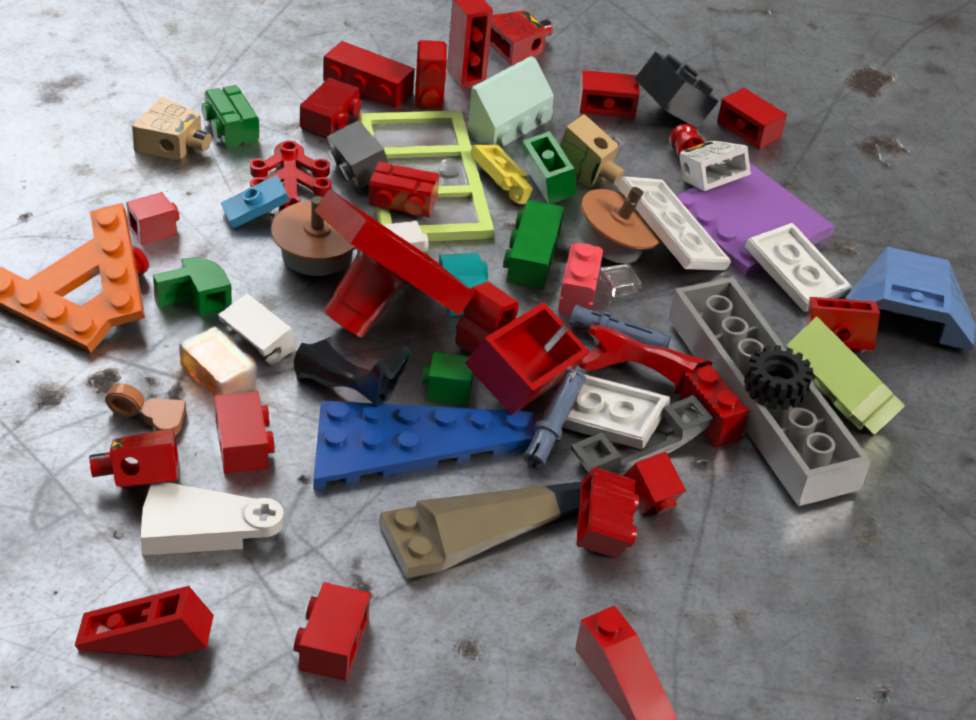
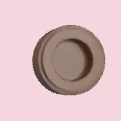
(124, 399)

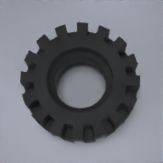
(776, 391)

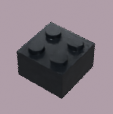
(677, 88)

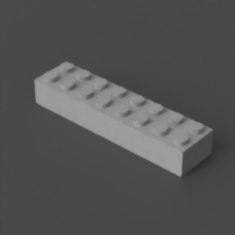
(803, 444)

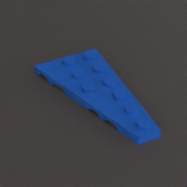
(404, 438)

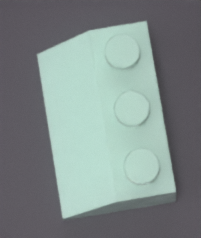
(510, 104)

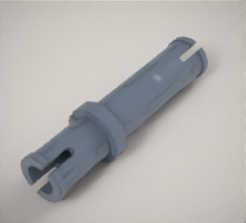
(585, 318)
(549, 428)

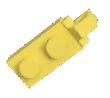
(503, 171)

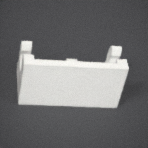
(259, 328)

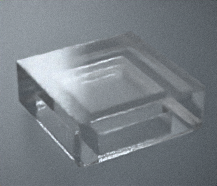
(620, 280)

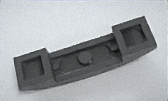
(678, 426)

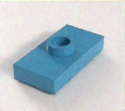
(255, 201)

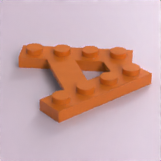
(107, 254)

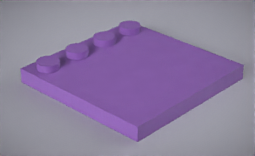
(748, 209)

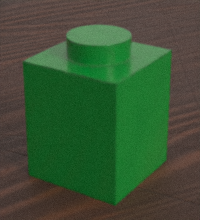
(448, 379)

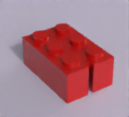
(515, 358)

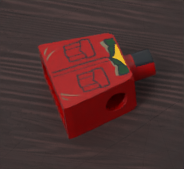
(518, 35)
(155, 457)

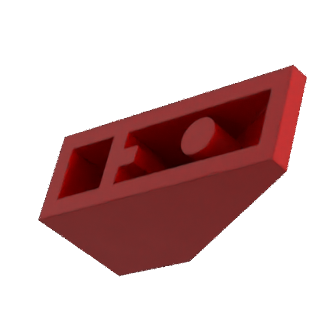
(151, 625)
(622, 666)

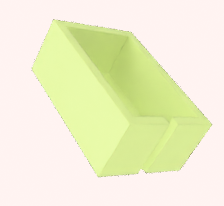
(845, 378)

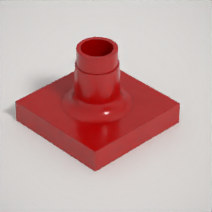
(381, 269)

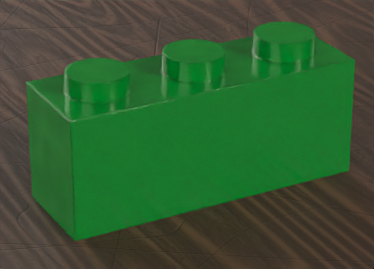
(533, 244)

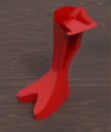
(617, 347)

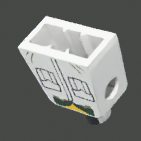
(704, 166)

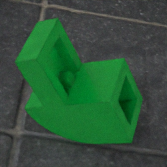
(196, 281)

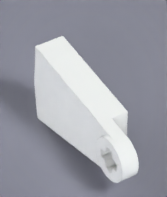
(202, 520)

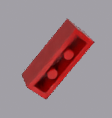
(469, 41)
(371, 73)

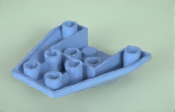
(919, 288)

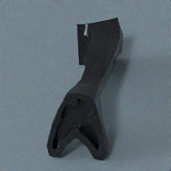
(329, 368)

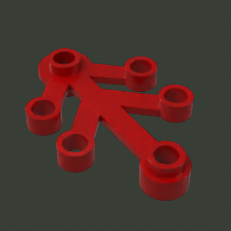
(289, 155)

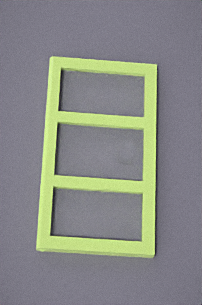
(438, 145)

